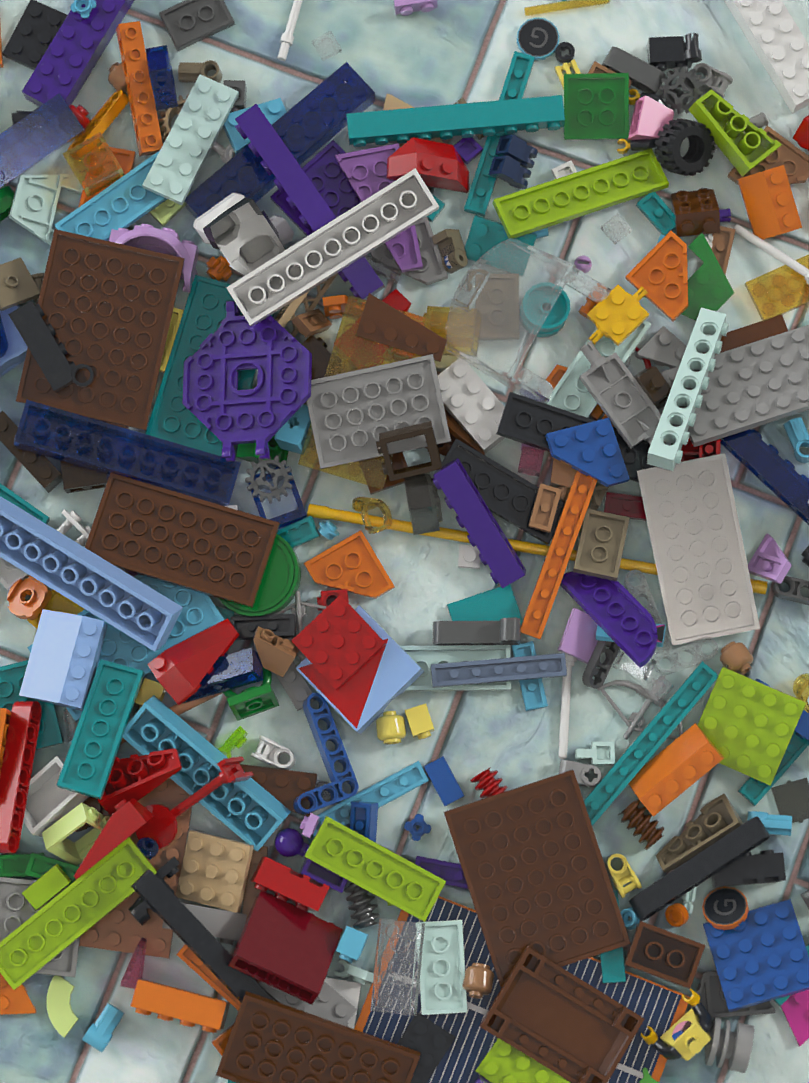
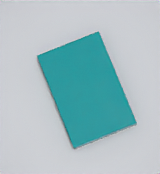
(486, 606)

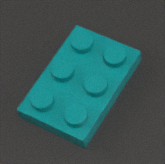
(486, 234)

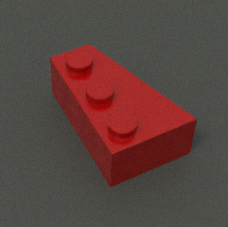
(289, 885)

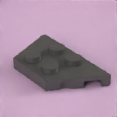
(714, 1000)

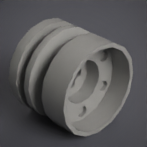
(729, 1045)

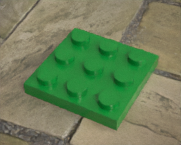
(596, 106)

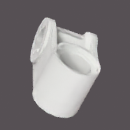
(272, 752)

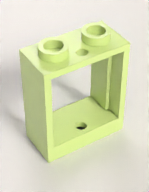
(56, 835)

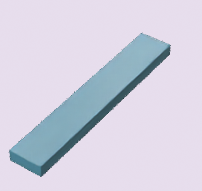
(381, 793)

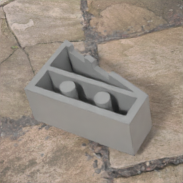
(218, 922)

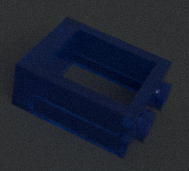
(161, 77)
(287, 518)

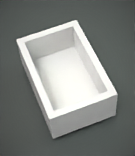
(46, 801)

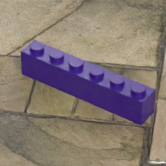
(479, 523)

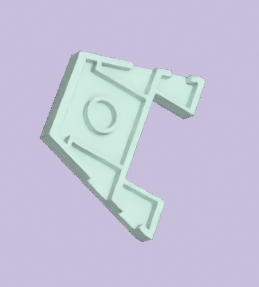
(37, 201)

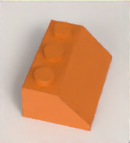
(769, 202)

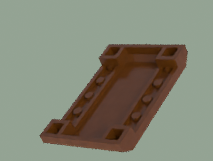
(561, 1020)

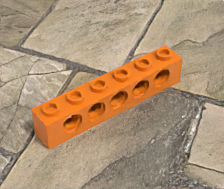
(139, 88)

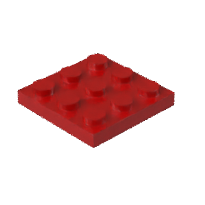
(338, 642)

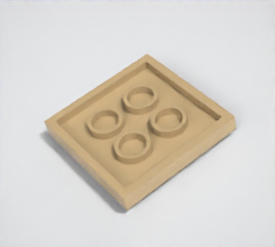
(214, 871)

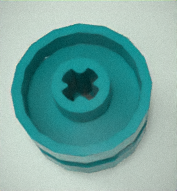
(556, 317)

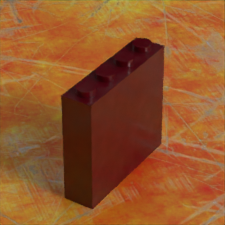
(286, 947)

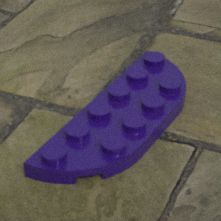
(615, 613)

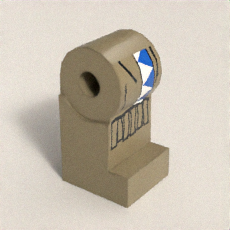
(451, 249)

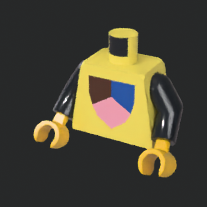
(686, 1035)

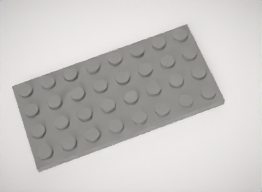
(752, 386)
(698, 549)

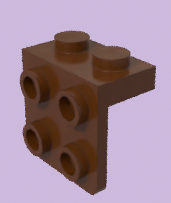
(696, 212)

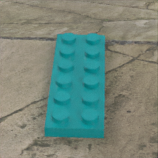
(100, 729)

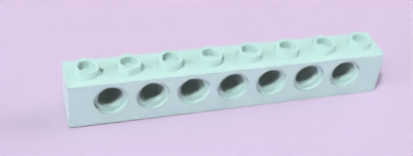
(668, 455)

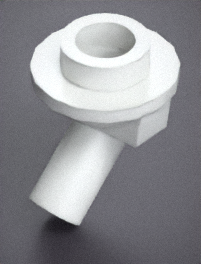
(226, 153)

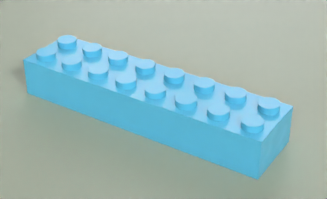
(240, 805)

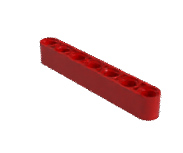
(17, 771)

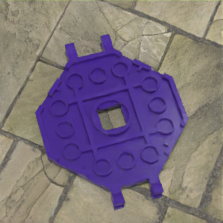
(248, 414)

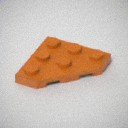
(664, 276)
(351, 567)

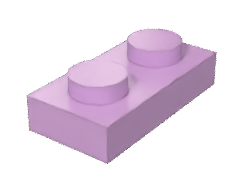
(407, 7)
(309, 825)

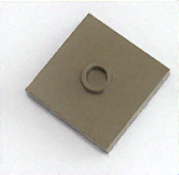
(16, 284)

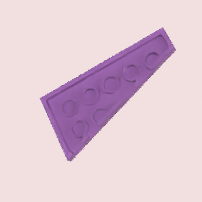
(368, 175)

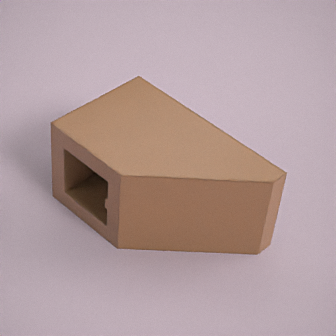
(274, 652)

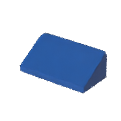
(364, 819)

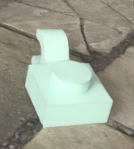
(600, 753)
(360, 975)

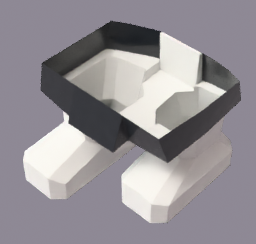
(243, 232)

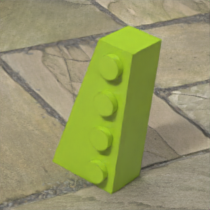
(733, 133)

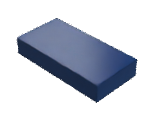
(444, 781)

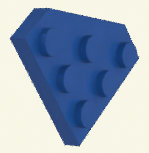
(590, 450)

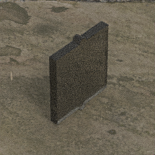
(793, 799)

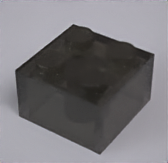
(423, 503)

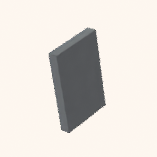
(195, 21)

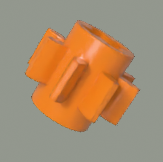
(219, 268)

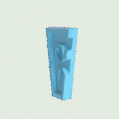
(272, 110)

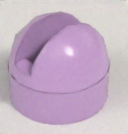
(583, 267)

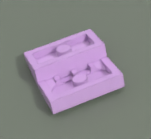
(579, 636)

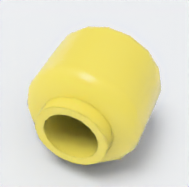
(391, 728)

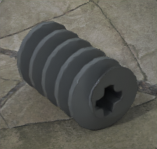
(361, 906)

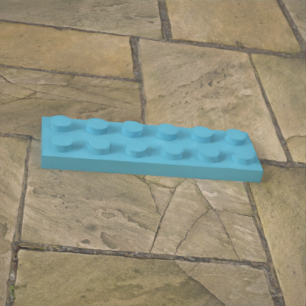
(115, 206)

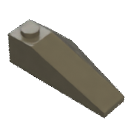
(714, 823)

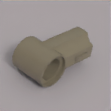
(190, 71)

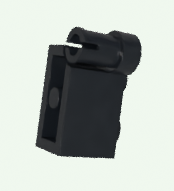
(673, 51)

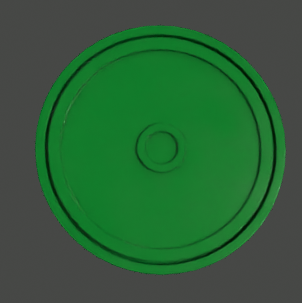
(277, 585)

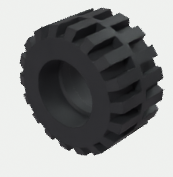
(698, 152)

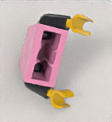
(648, 119)

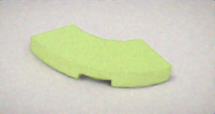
(59, 1005)

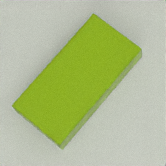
(46, 886)

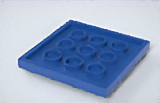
(760, 956)

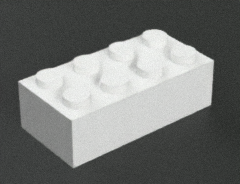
(471, 404)

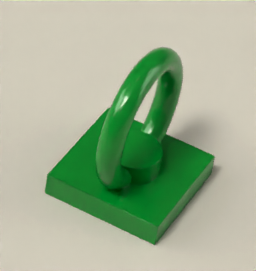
(253, 699)

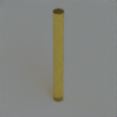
(558, 6)

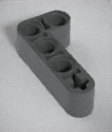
(477, 632)

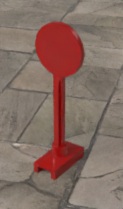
(164, 824)

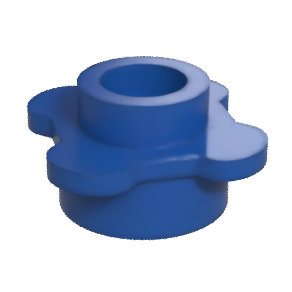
(411, 827)

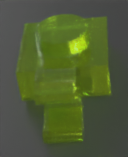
(237, 740)

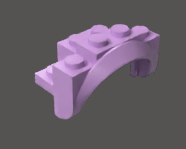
(161, 241)

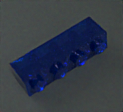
(230, 673)

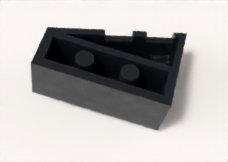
(752, 869)

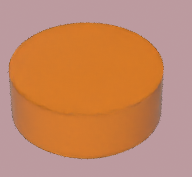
(676, 915)

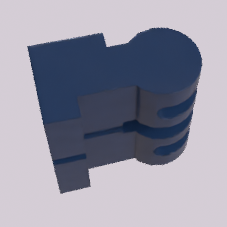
(513, 154)

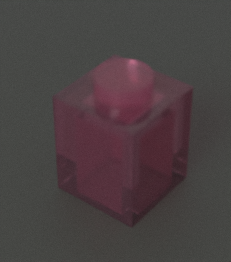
(530, 461)

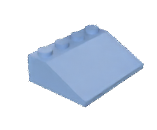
(63, 659)

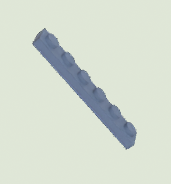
(498, 670)

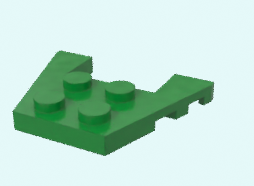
(708, 285)

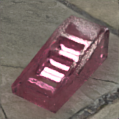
(136, 966)

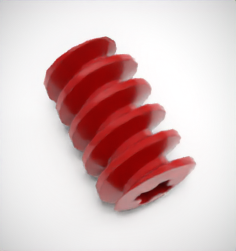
(488, 783)

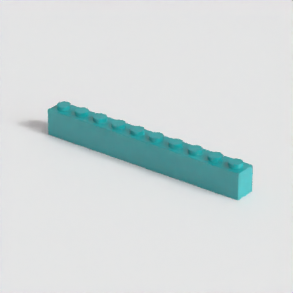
(456, 120)

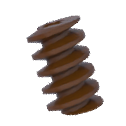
(642, 824)

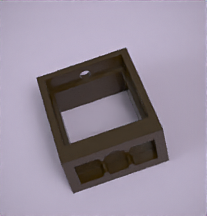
(408, 432)

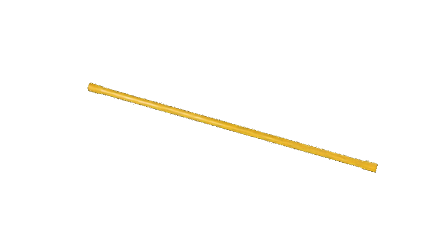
(325, 512)

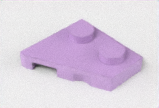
(769, 561)

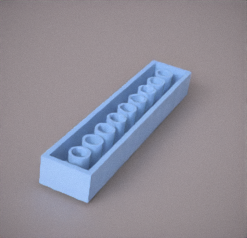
(85, 578)

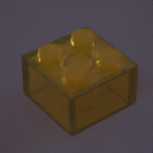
(93, 164)

